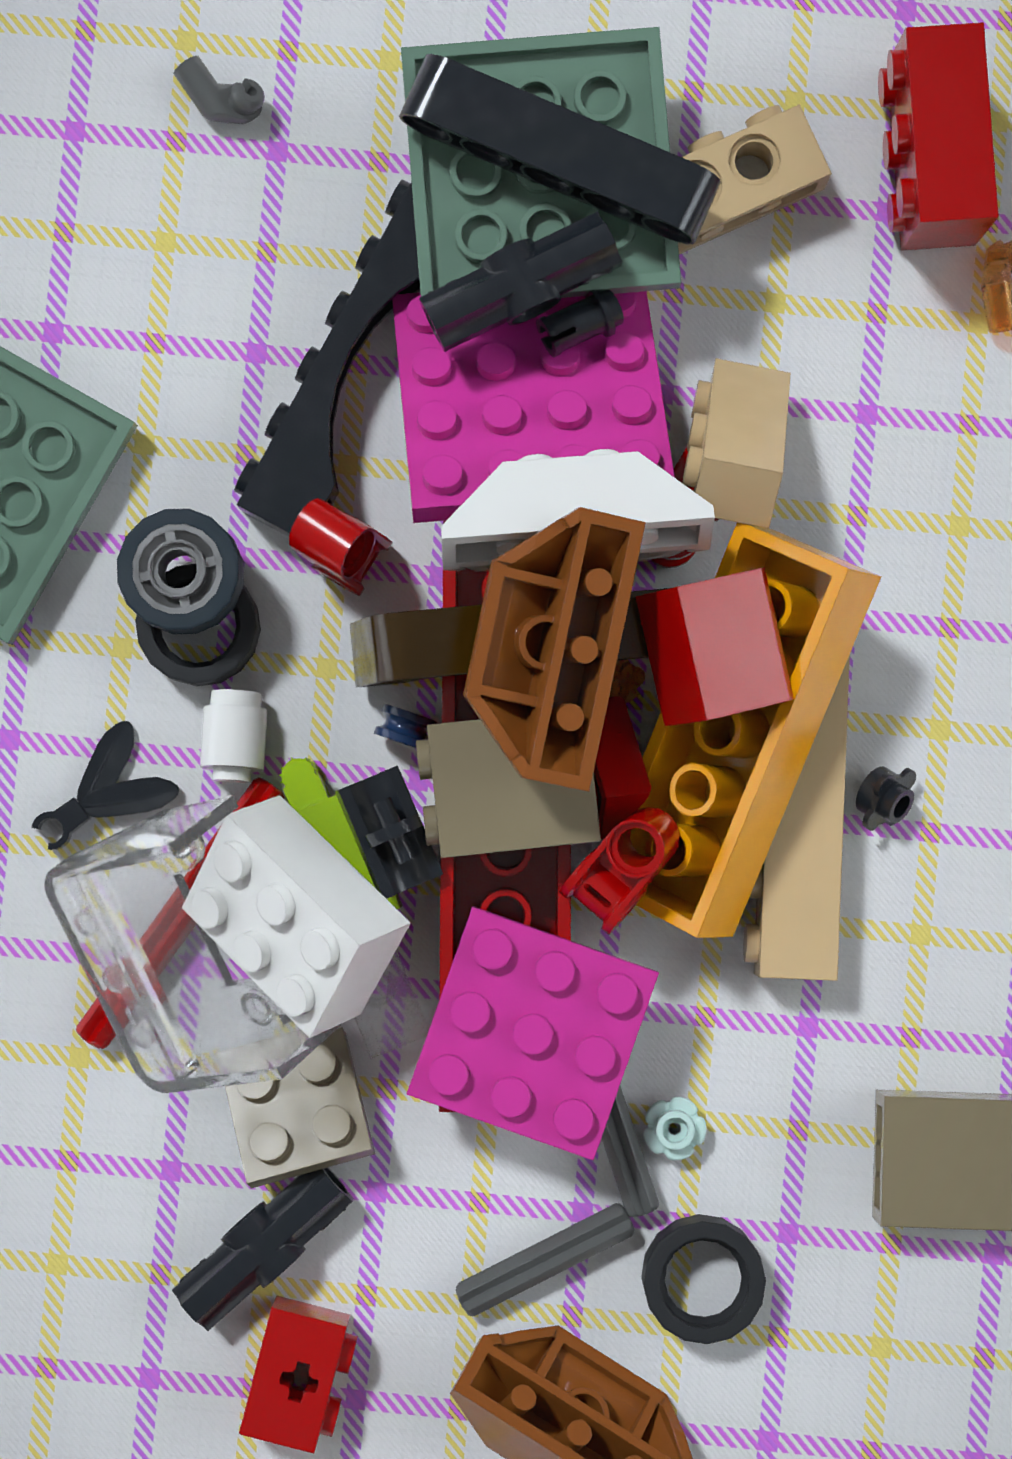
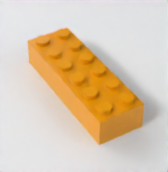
(736, 773)

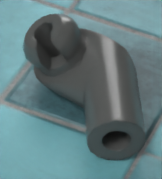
(217, 101)

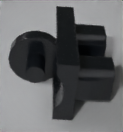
(389, 832)

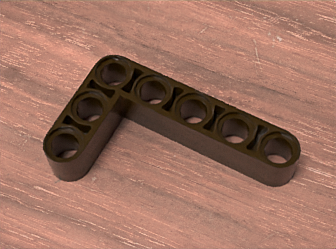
(441, 642)

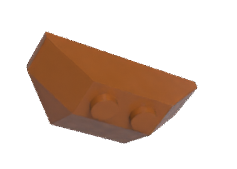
(554, 643)
(562, 1399)

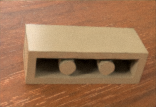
(739, 441)

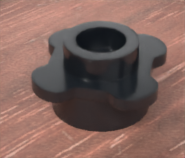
(885, 796)

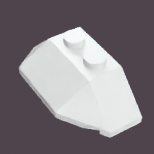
(540, 489)

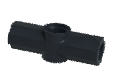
(521, 281)
(261, 1246)

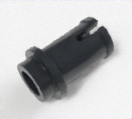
(581, 321)

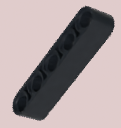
(560, 149)

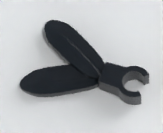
(101, 794)

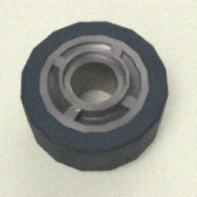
(144, 565)

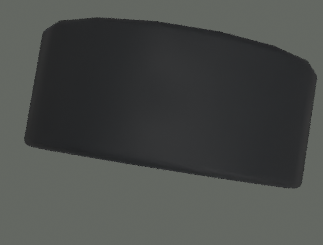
(208, 672)
(734, 1317)

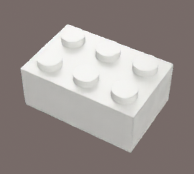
(295, 915)

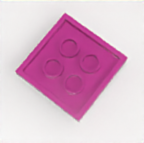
(532, 1033)

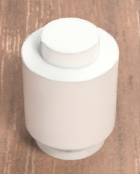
(233, 735)

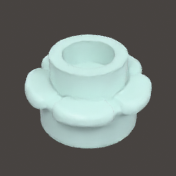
(678, 1111)

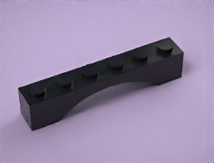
(300, 455)

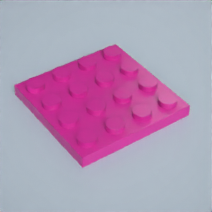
(515, 400)

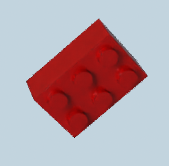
(939, 137)

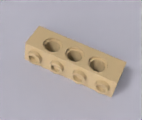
(793, 165)

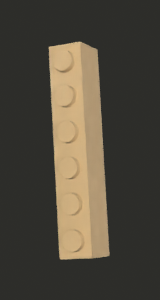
(803, 868)

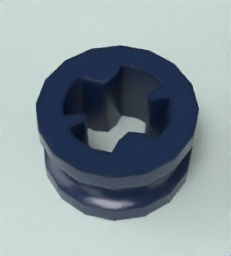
(403, 726)

